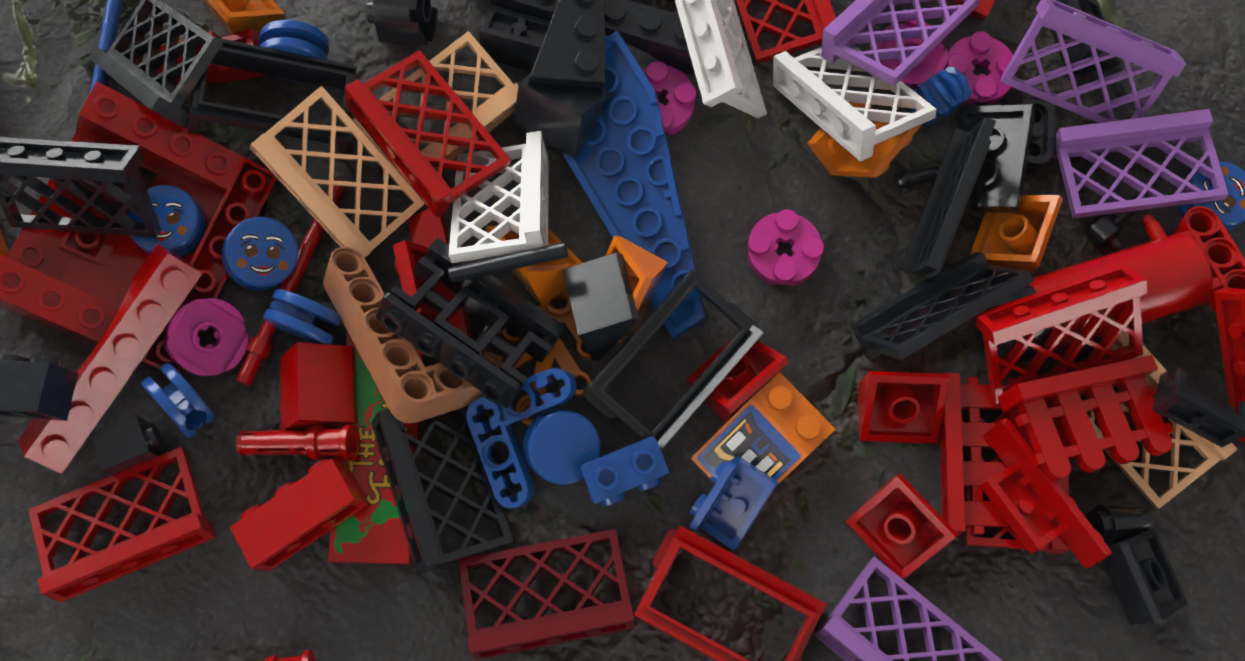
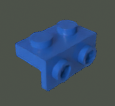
(624, 469)
(733, 502)

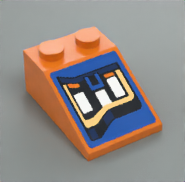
(769, 431)

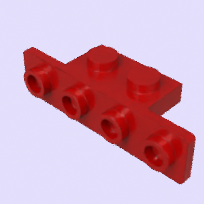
(424, 231)
(1036, 505)

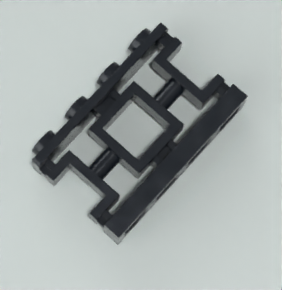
(487, 301)

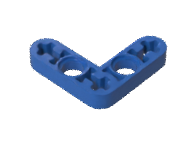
(503, 420)

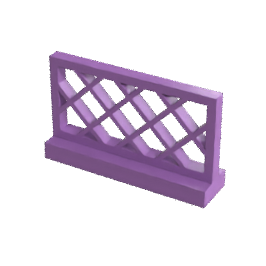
(856, 25)
(1099, 35)
(1132, 134)
(853, 646)

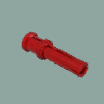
(315, 442)

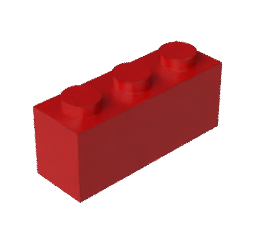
(298, 514)

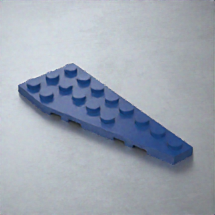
(633, 179)

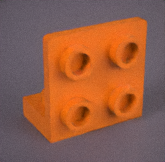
(842, 163)

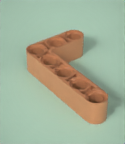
(387, 354)

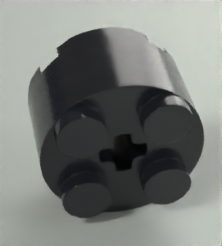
(403, 21)

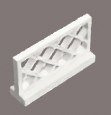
(720, 55)
(831, 109)
(529, 196)

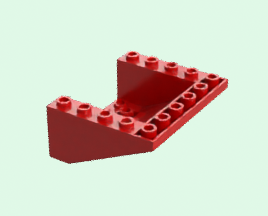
(82, 277)

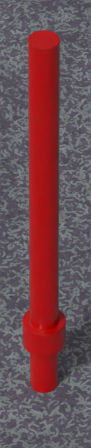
(260, 346)

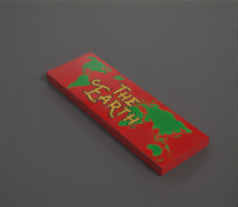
(375, 531)

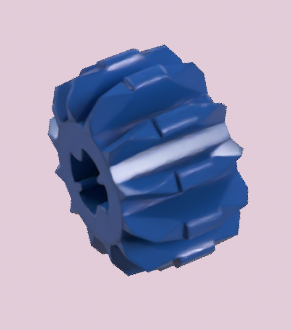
(945, 92)

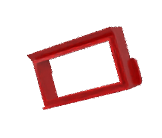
(737, 568)

